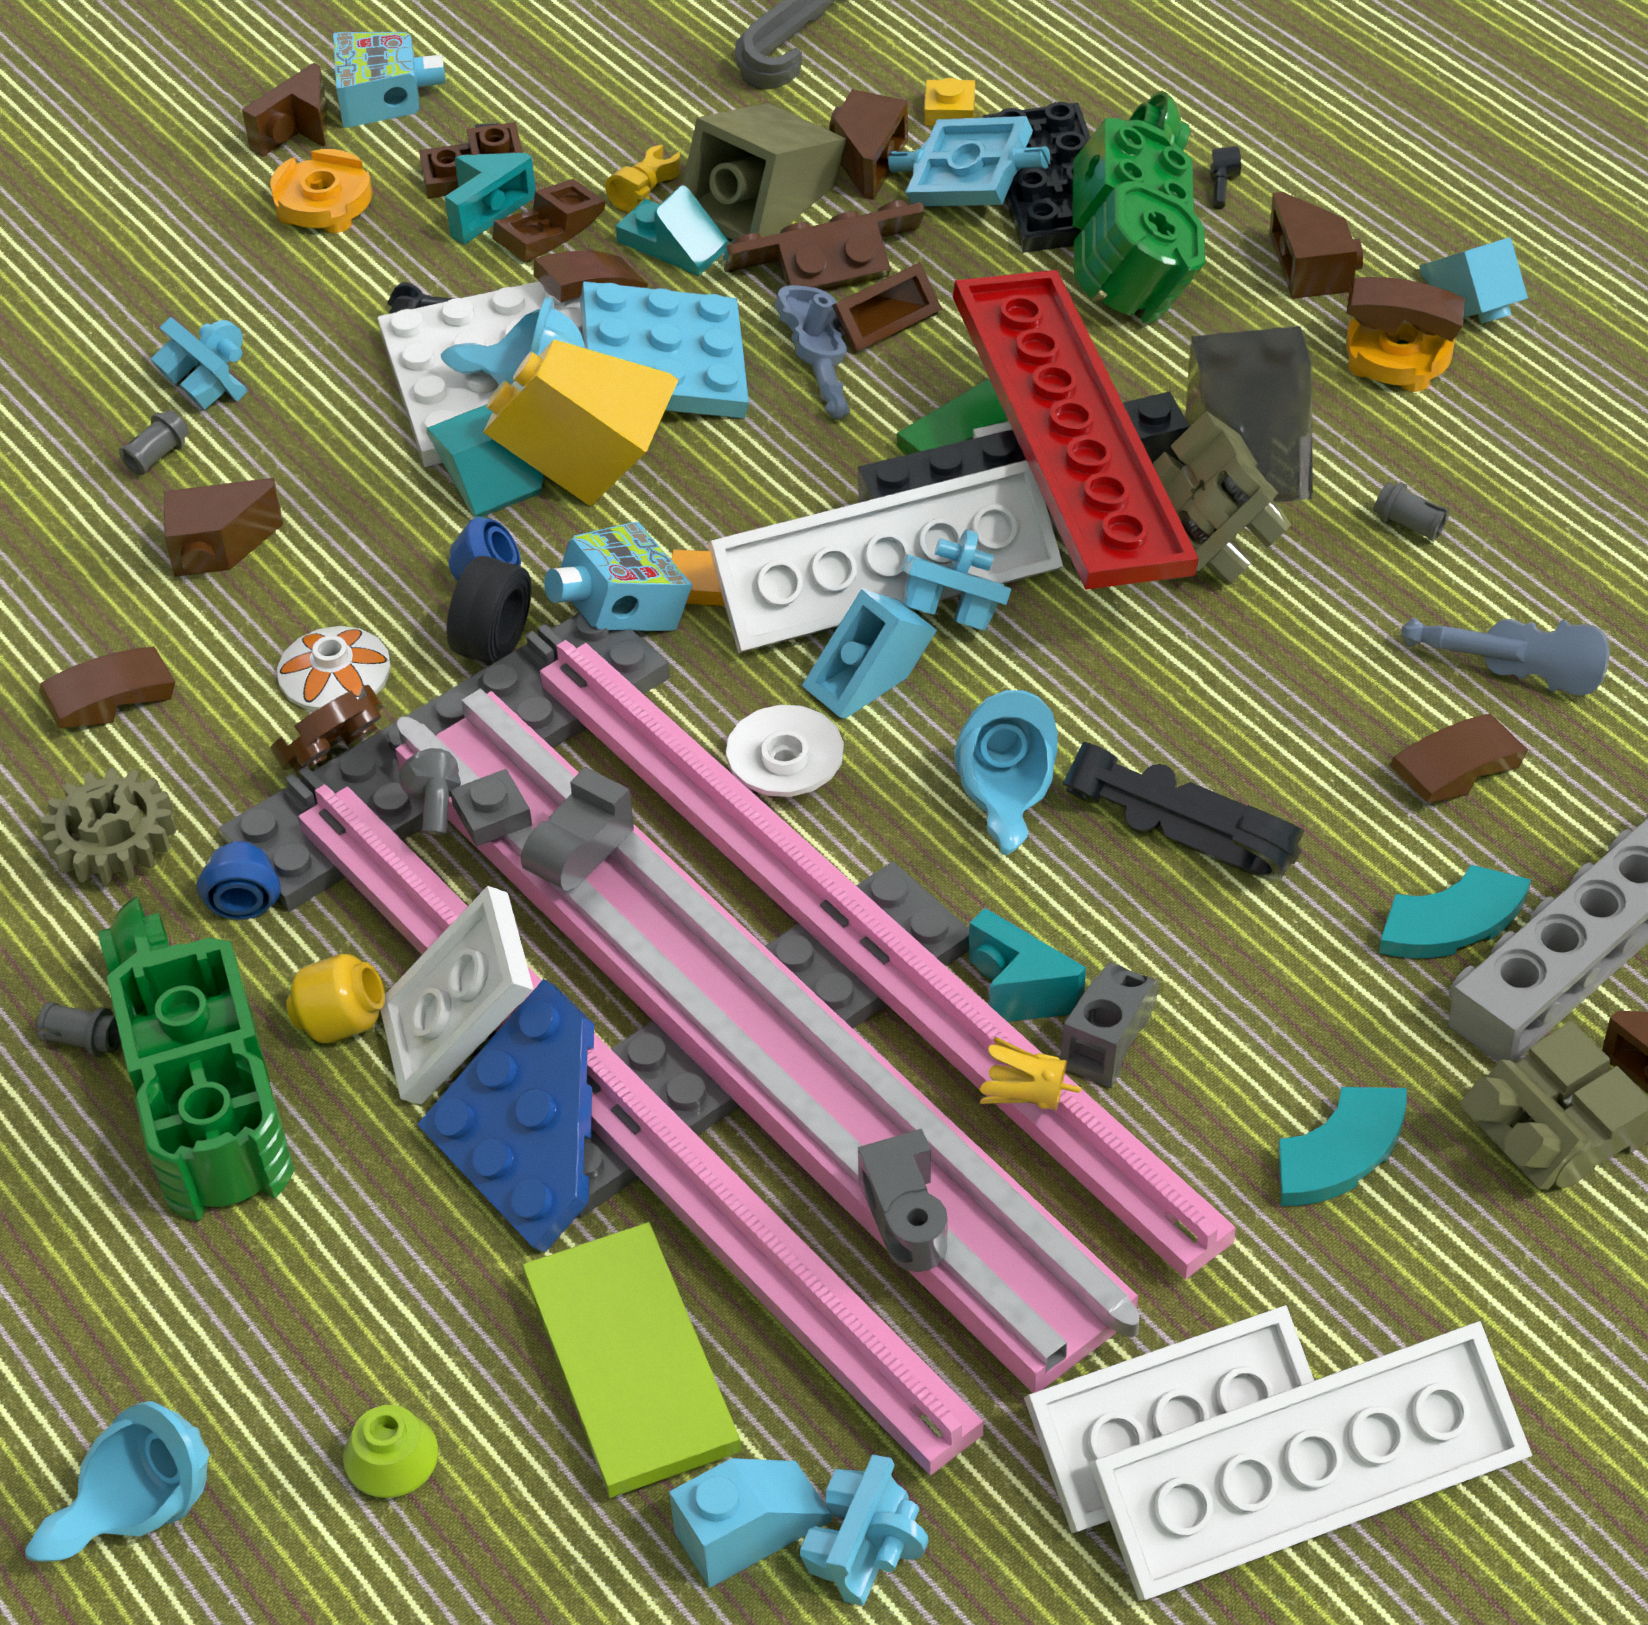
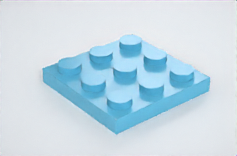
(675, 333)

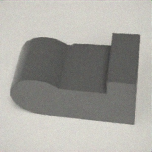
(579, 831)
(1107, 1023)
(907, 1216)

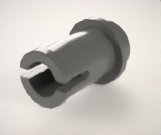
(163, 434)
(1410, 511)
(79, 1028)

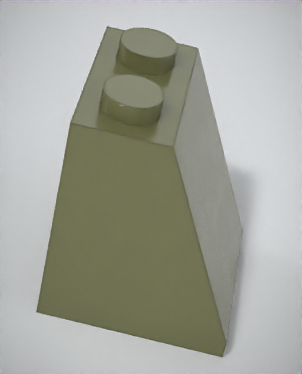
(760, 168)

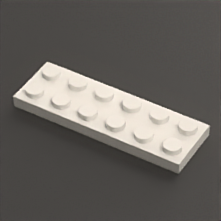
(811, 568)
(1309, 1460)

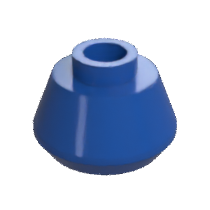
(482, 538)
(238, 882)

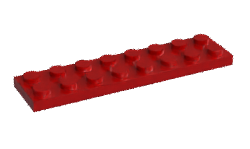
(1074, 431)

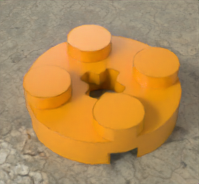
(301, 194)
(1410, 365)

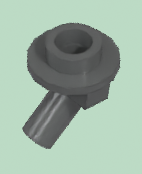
(430, 777)

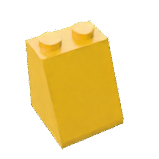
(579, 415)

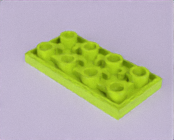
(631, 1359)

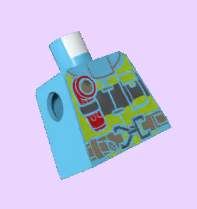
(381, 76)
(620, 580)

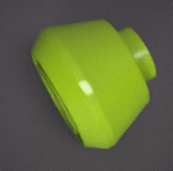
(390, 1452)

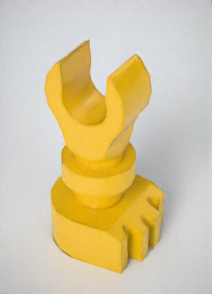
(633, 184)

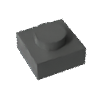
(491, 807)

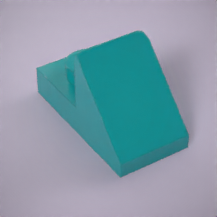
(488, 191)
(674, 232)
(1026, 973)

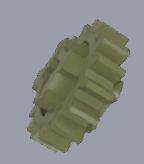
(108, 825)

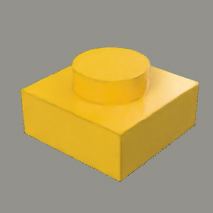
(949, 100)

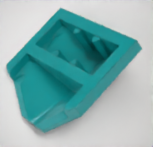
(481, 468)

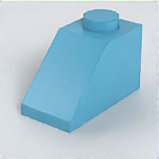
(1483, 276)
(868, 653)
(743, 1514)

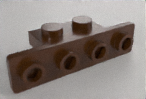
(830, 253)

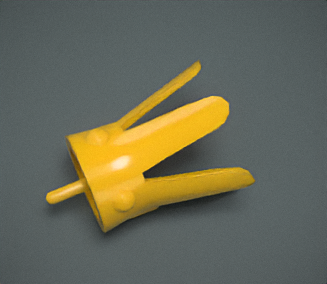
(1027, 1078)

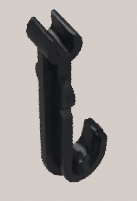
(1187, 813)

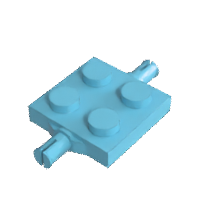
(969, 161)

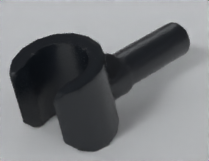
(1225, 164)
(410, 297)

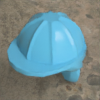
(529, 335)
(1007, 761)
(131, 1482)

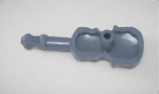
(816, 340)
(1568, 658)

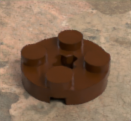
(338, 720)

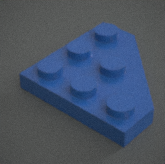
(523, 1116)

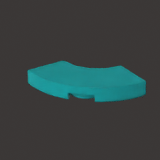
(1461, 915)
(1344, 1148)

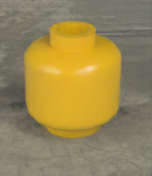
(335, 998)

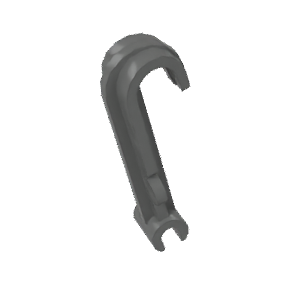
(767, 35)

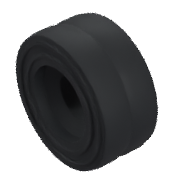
(488, 609)

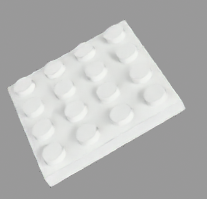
(420, 335)

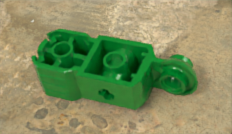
(1137, 211)
(194, 1066)

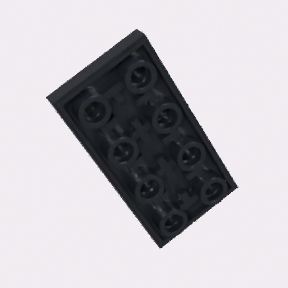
(1040, 197)

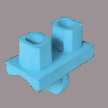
(216, 347)
(978, 594)
(874, 1534)

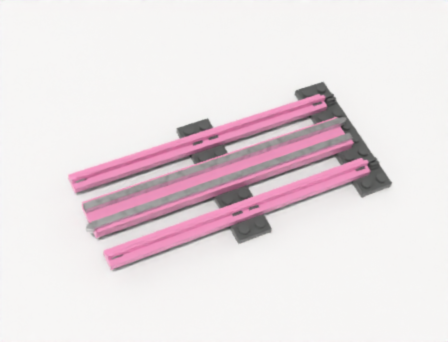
(754, 1026)

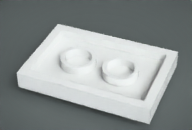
(455, 995)

